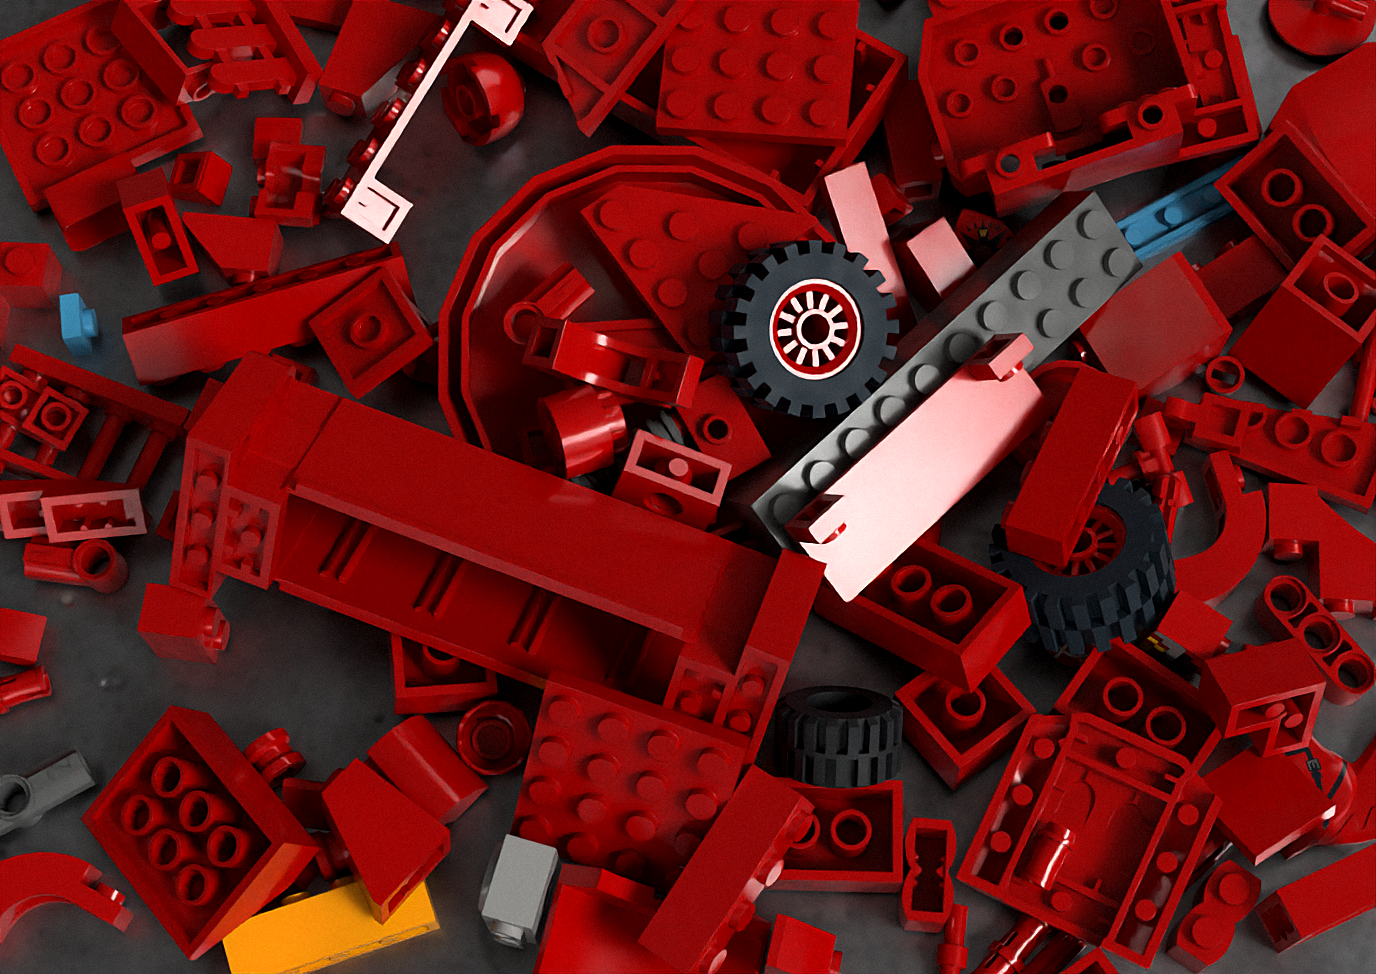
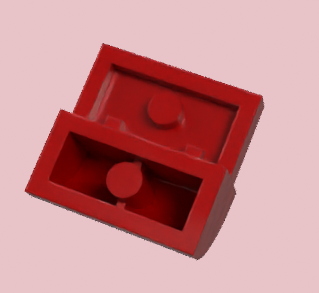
(426, 769)

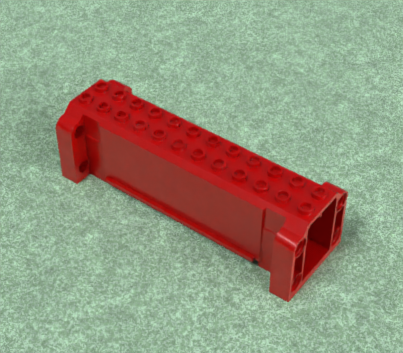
(481, 553)

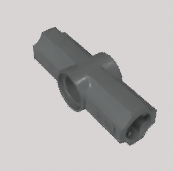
(45, 787)

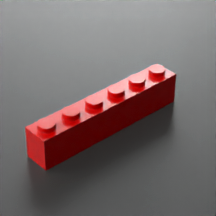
(249, 316)

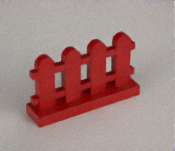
(260, 30)

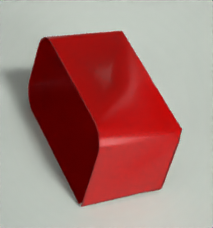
(90, 204)

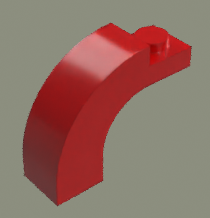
(610, 364)
(1239, 535)
(56, 878)

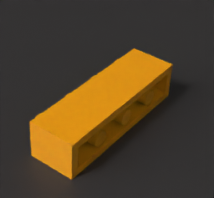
(323, 930)

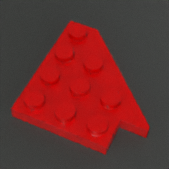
(680, 250)

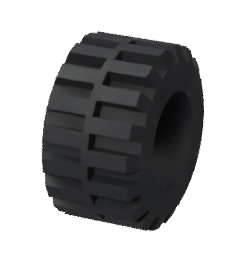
(838, 736)

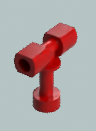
(1151, 457)

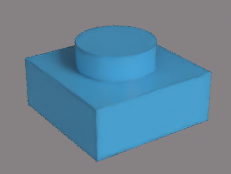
(77, 324)

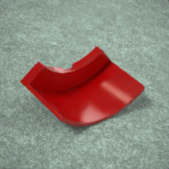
(603, 915)

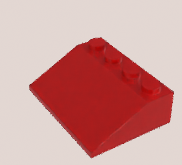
(198, 830)

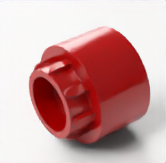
(582, 429)

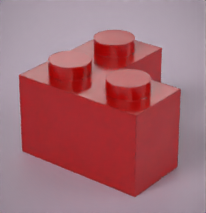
(27, 279)
(1265, 693)

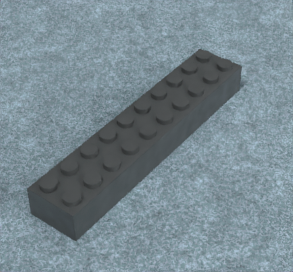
(1036, 284)

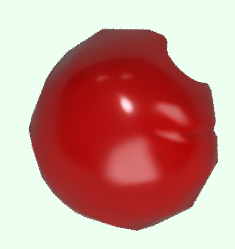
(493, 737)

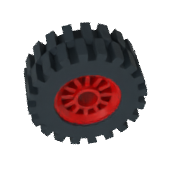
(751, 330)
(1110, 582)

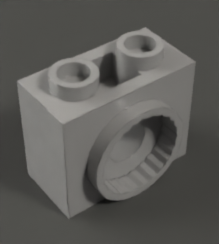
(518, 890)

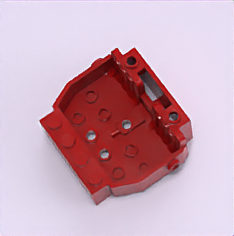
(993, 107)

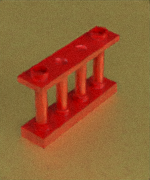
(120, 405)

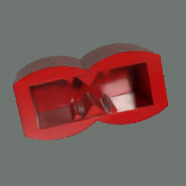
(927, 888)
(1209, 927)

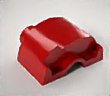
(290, 185)

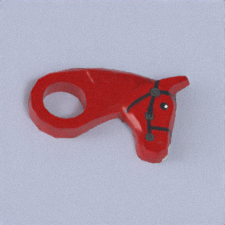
(1348, 786)

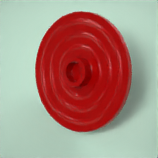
(1323, 26)

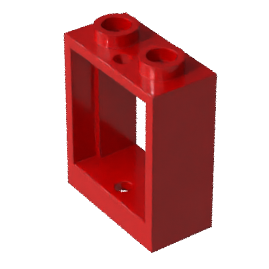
(137, 28)
(1320, 900)

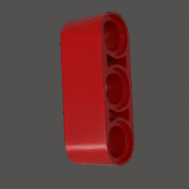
(1311, 616)

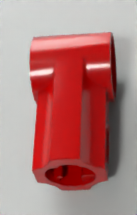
(554, 298)
(74, 563)

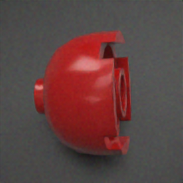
(483, 95)

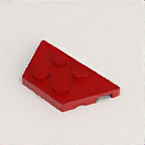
(604, 48)

